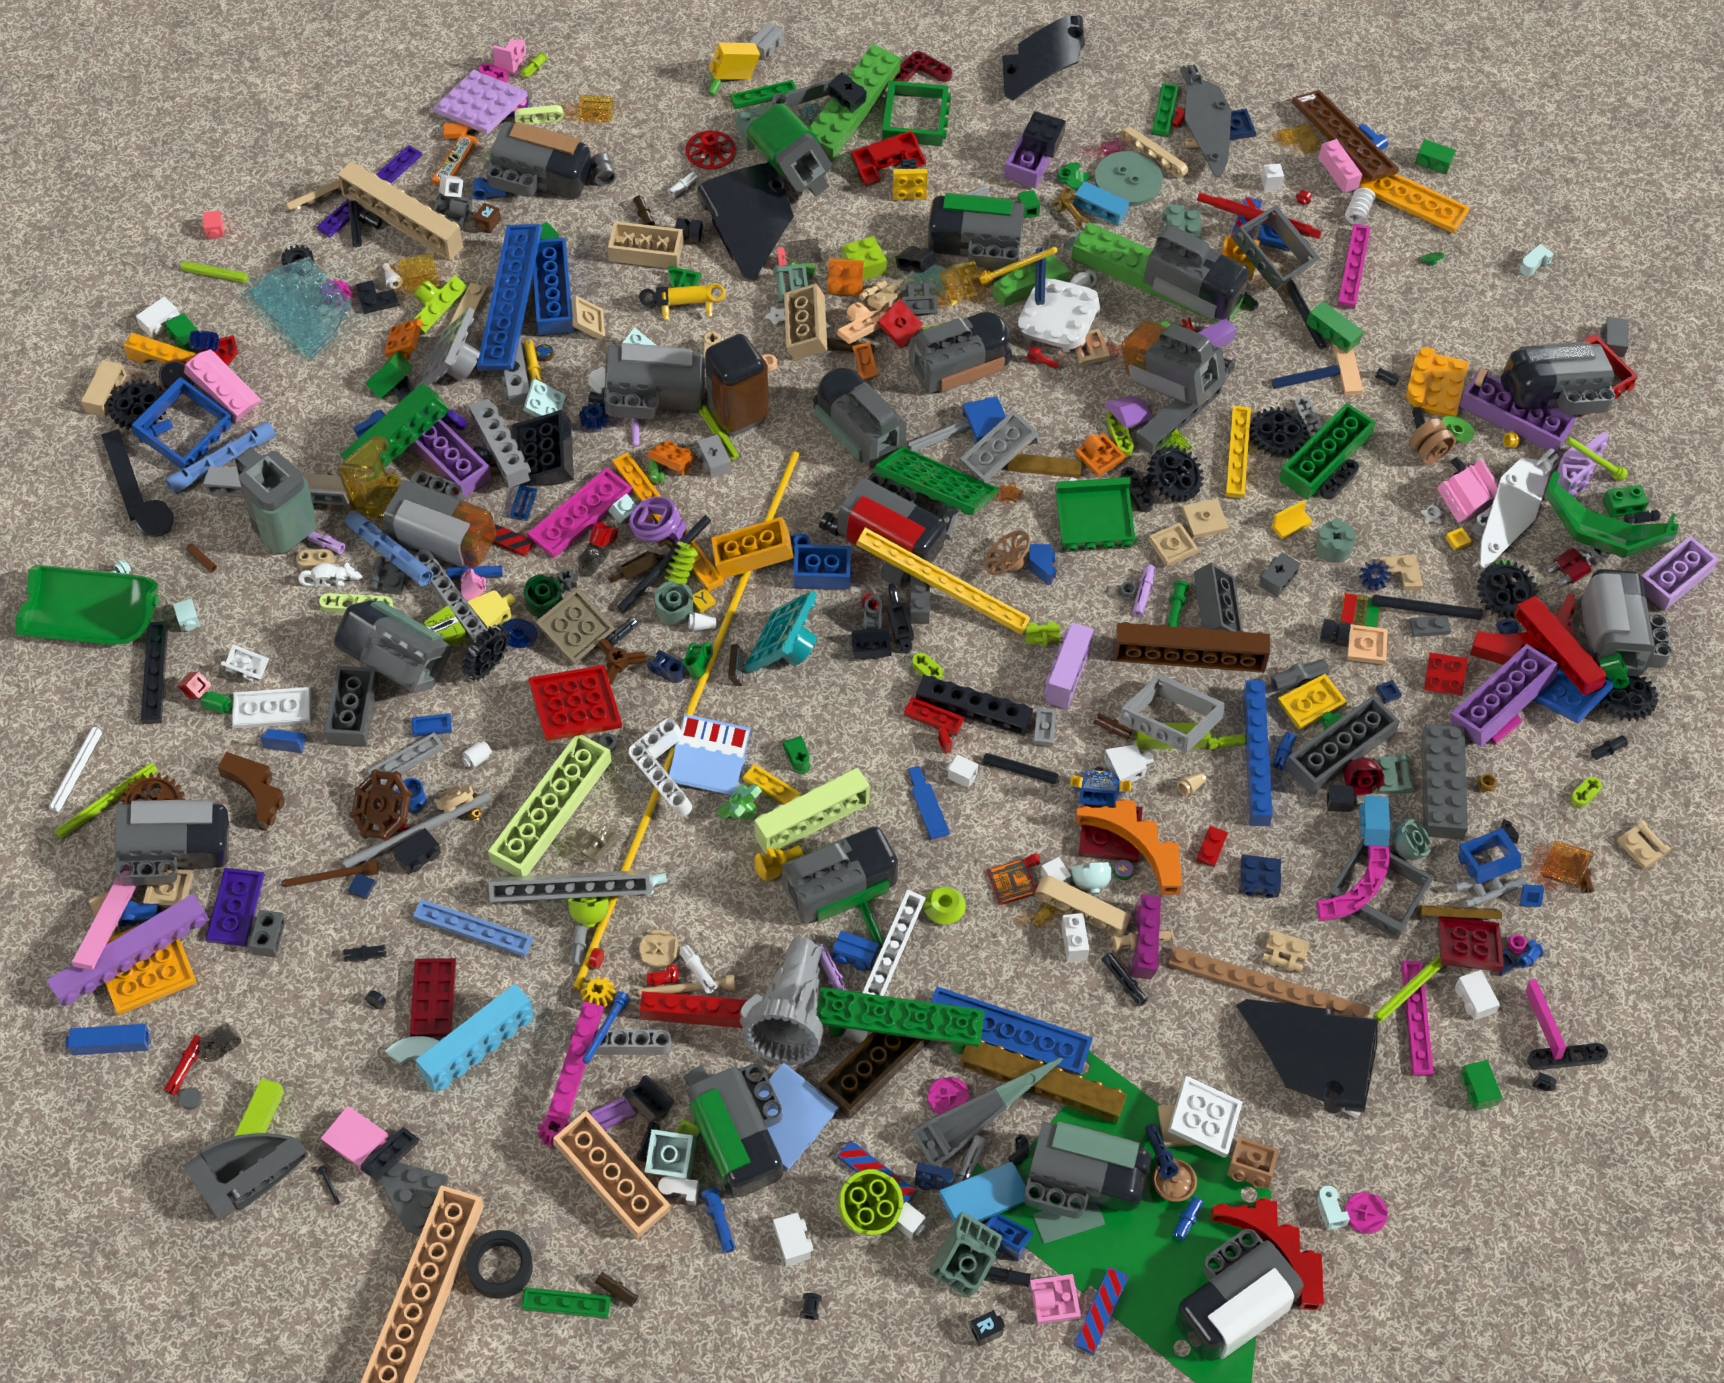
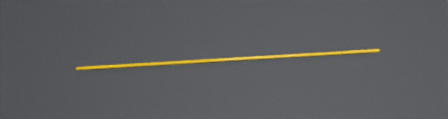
(690, 710)

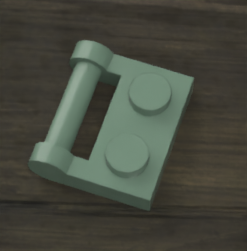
(796, 275)
(1390, 783)

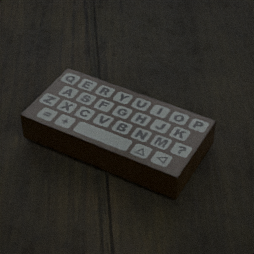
(736, 665)

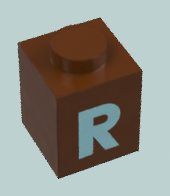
(487, 218)

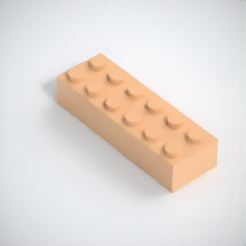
(611, 1174)

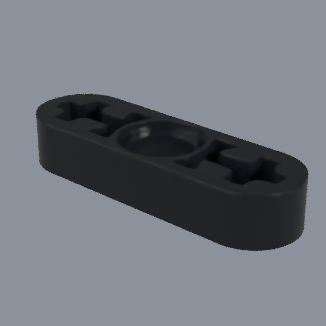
(1339, 472)
(1137, 497)

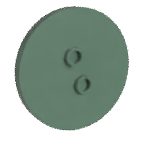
(1129, 177)

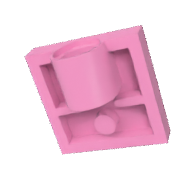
(1055, 1299)

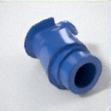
(1529, 958)

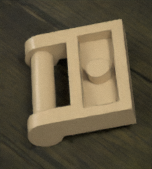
(1096, 348)
(1639, 848)

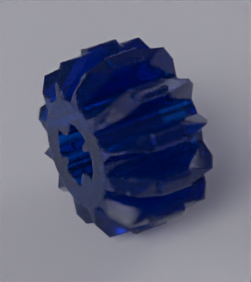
(204, 340)
(594, 416)
(1382, 573)

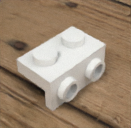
(246, 662)

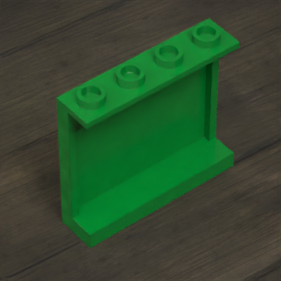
(1095, 514)

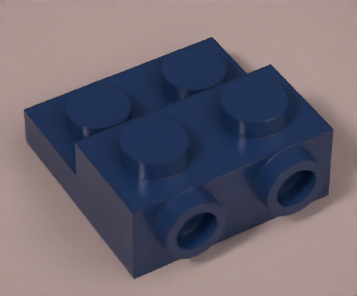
(1260, 876)

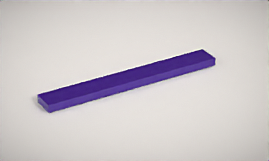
(389, 173)

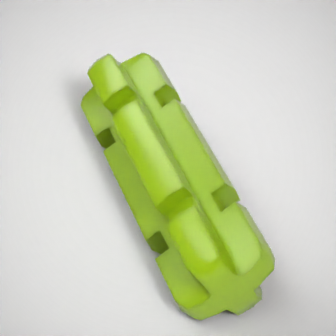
(1227, 741)

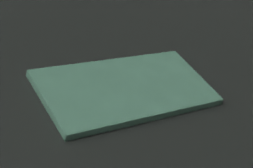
(1057, 1226)

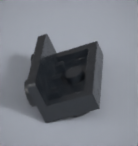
(871, 643)
(649, 1099)

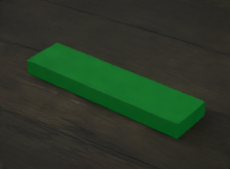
(761, 94)
(1165, 110)
(566, 1303)

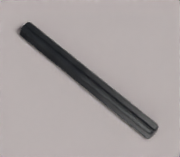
(1427, 607)

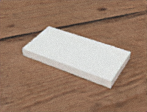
(271, 707)

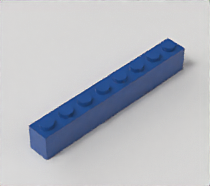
(1257, 753)

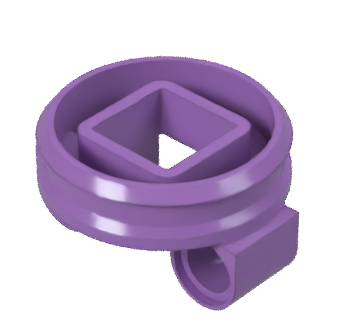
(668, 527)

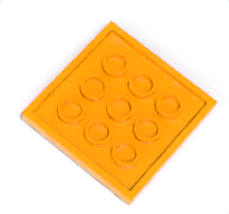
(151, 979)

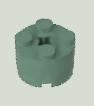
(1335, 541)
(673, 603)

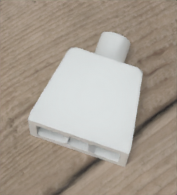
(1127, 762)

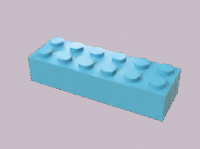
(475, 1038)

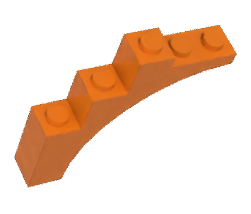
(1122, 820)

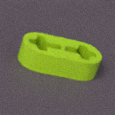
(928, 666)
(1583, 789)

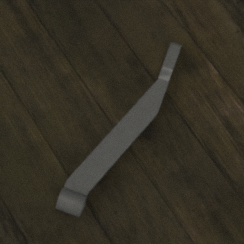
(802, 95)

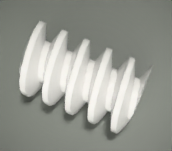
(1359, 206)

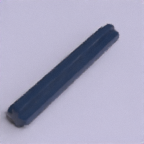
(1040, 279)
(1305, 376)

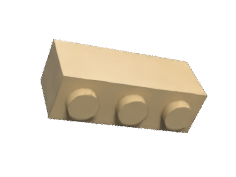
(106, 380)

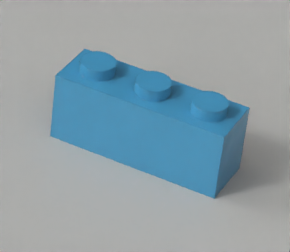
(1101, 203)
(1375, 820)

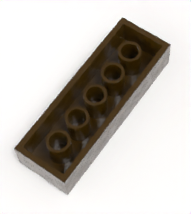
(869, 1070)

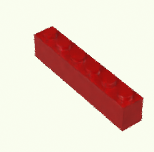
(1560, 645)
(691, 1009)

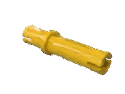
(533, 368)

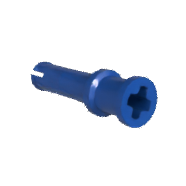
(716, 1211)

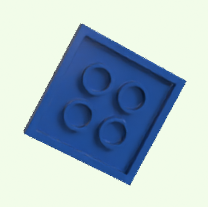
(1567, 700)

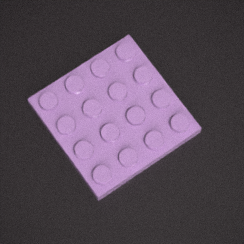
(480, 101)

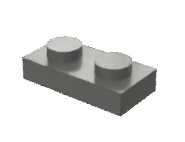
(1430, 626)

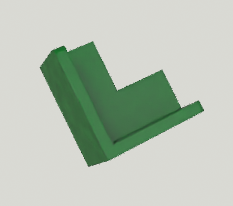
(389, 375)

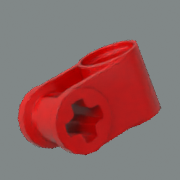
(603, 534)

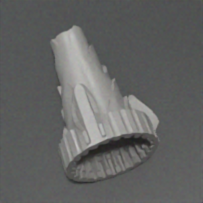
(785, 1020)

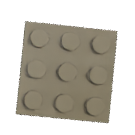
(574, 626)

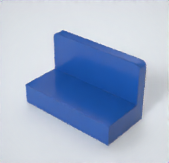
(283, 740)

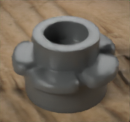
(1130, 587)

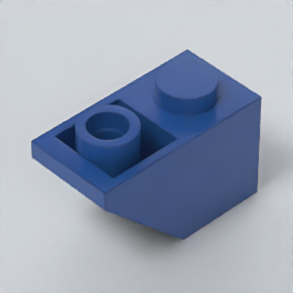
(1040, 562)

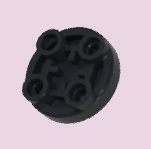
(154, 518)

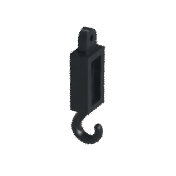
(899, 617)

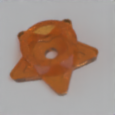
(1010, 496)

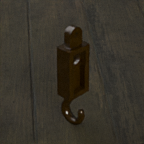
(638, 564)

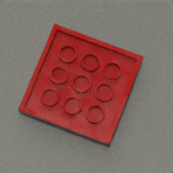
(574, 702)

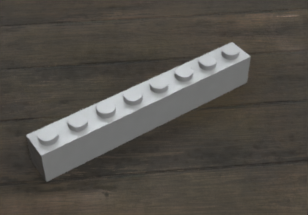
(323, 488)
(570, 885)

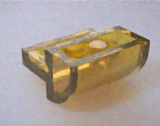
(417, 270)

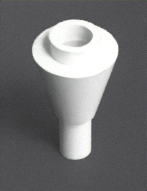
(393, 280)

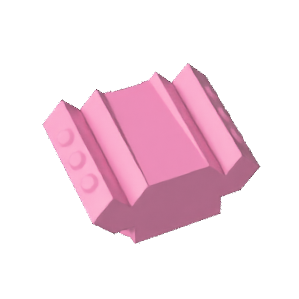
(1469, 492)

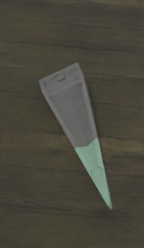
(951, 1130)

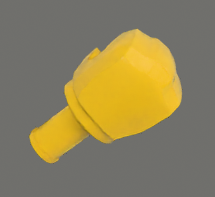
(770, 864)

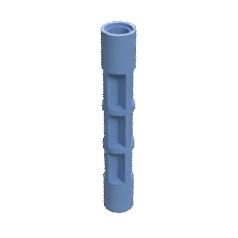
(253, 438)
(389, 548)

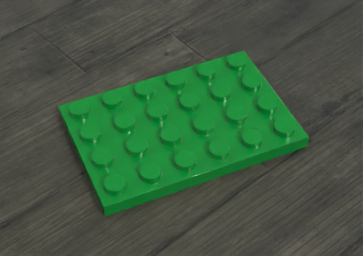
(936, 480)

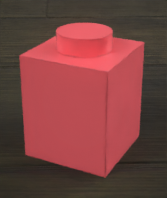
(213, 224)

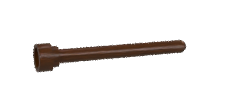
(369, 867)

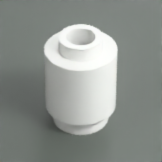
(476, 754)

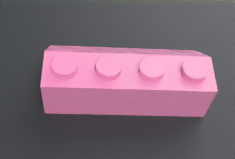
(221, 384)

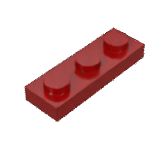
(933, 716)

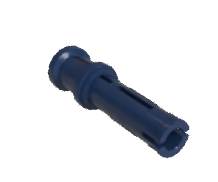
(1162, 1157)

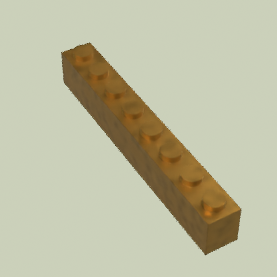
(1055, 1085)

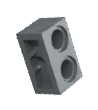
(271, 933)

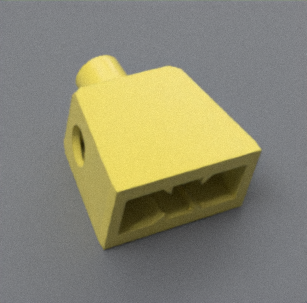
(492, 608)

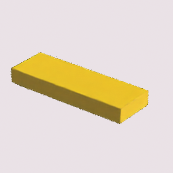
(770, 785)

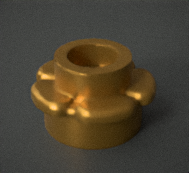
(1489, 778)

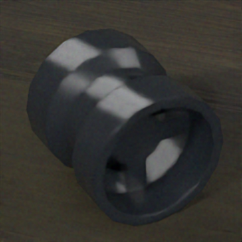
(829, 522)

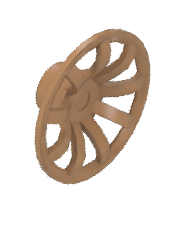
(1012, 558)

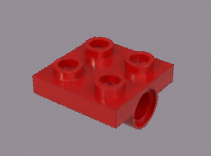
(1445, 674)

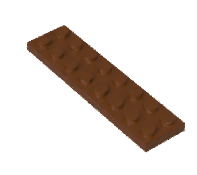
(1338, 126)

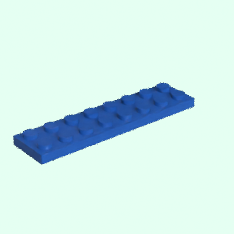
(1024, 1034)

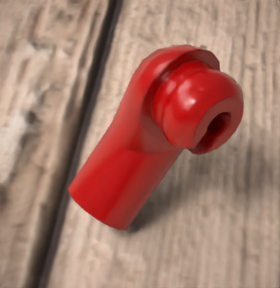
(1180, 112)

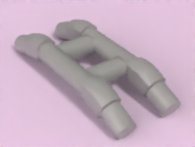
(1482, 895)

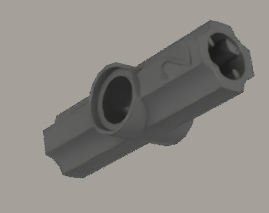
(1299, 675)

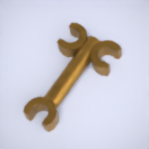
(1064, 202)

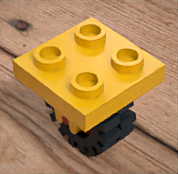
(910, 182)

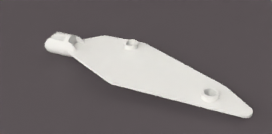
(1515, 504)

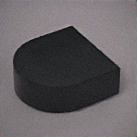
(1544, 1082)

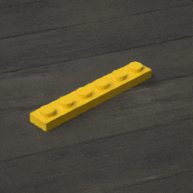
(1238, 452)

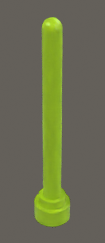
(1617, 472)

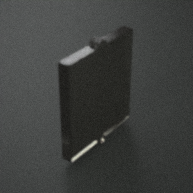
(804, 251)

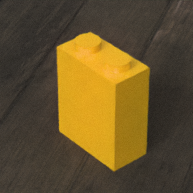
(734, 60)

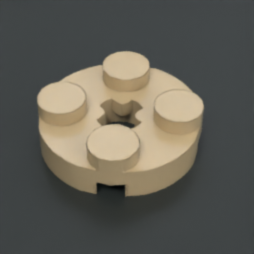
(454, 796)

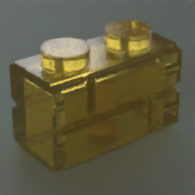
(596, 108)

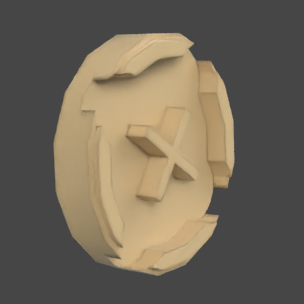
(658, 949)

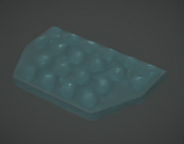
(303, 304)

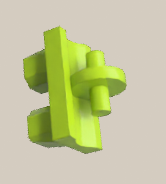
(1042, 633)

